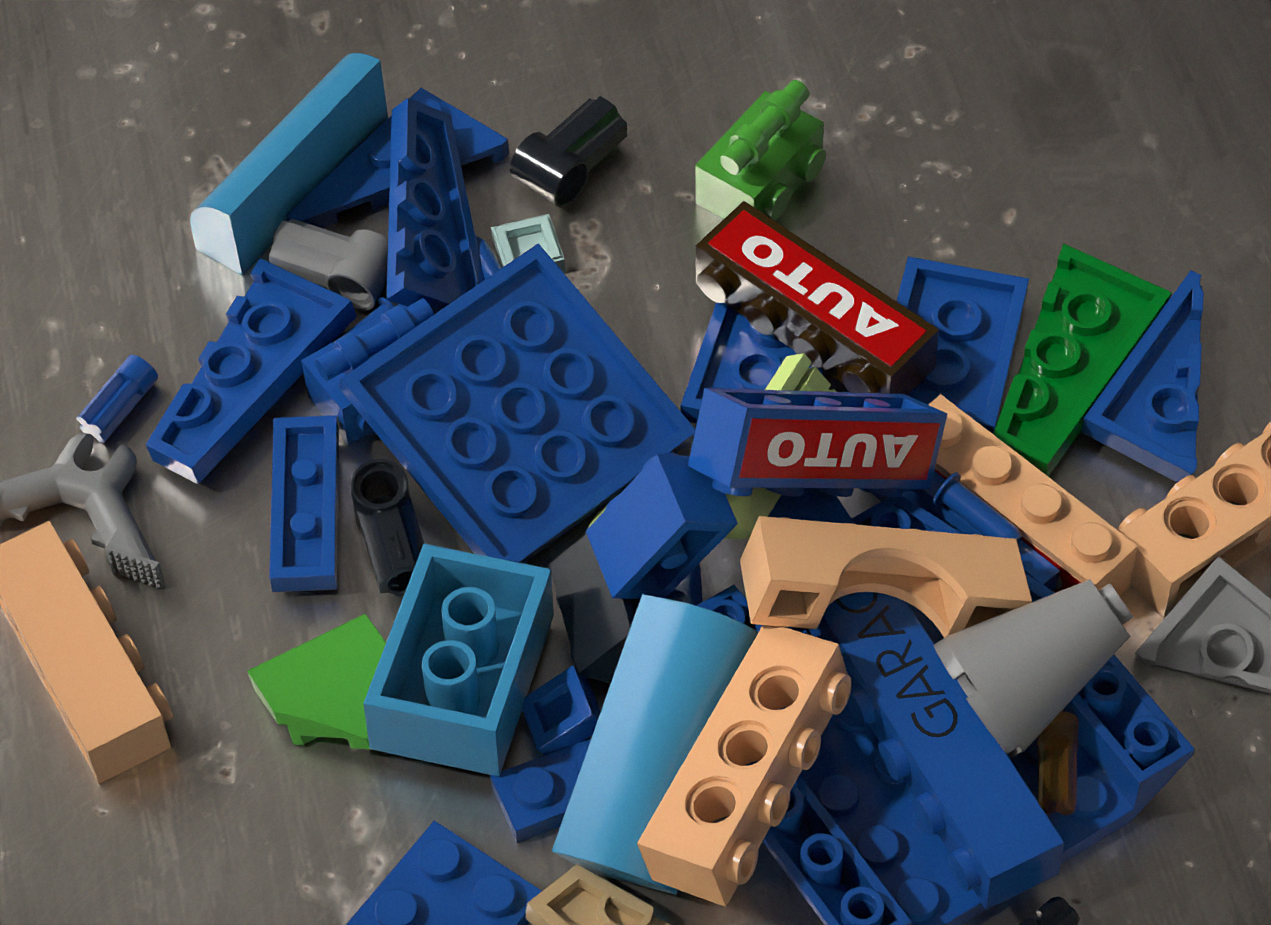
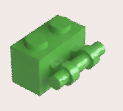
(763, 156)

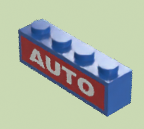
(815, 441)

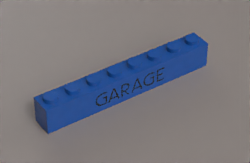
(934, 737)

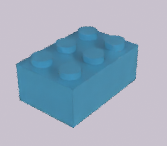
(459, 659)

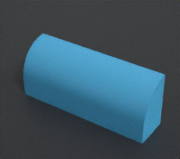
(323, 129)
(654, 711)

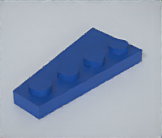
(429, 213)

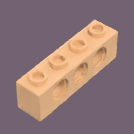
(1201, 508)
(714, 782)

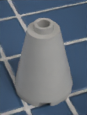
(1035, 659)

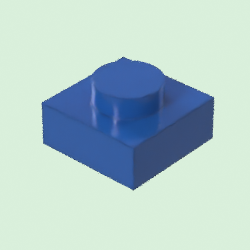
(561, 711)

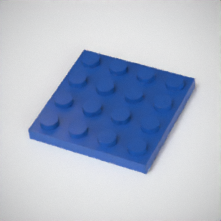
(516, 409)

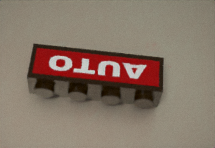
(814, 305)

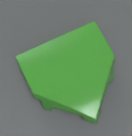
(323, 683)

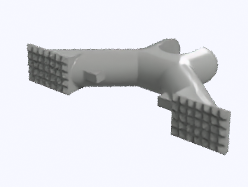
(98, 494)

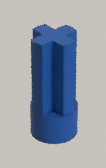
(117, 398)

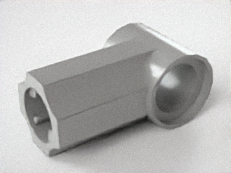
(341, 263)

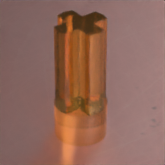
(1058, 764)

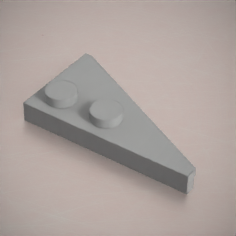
(1216, 632)

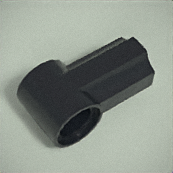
(561, 161)
(387, 528)

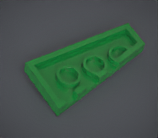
(1079, 343)

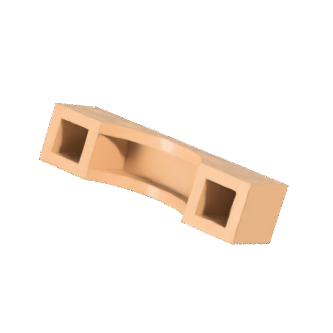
(804, 565)

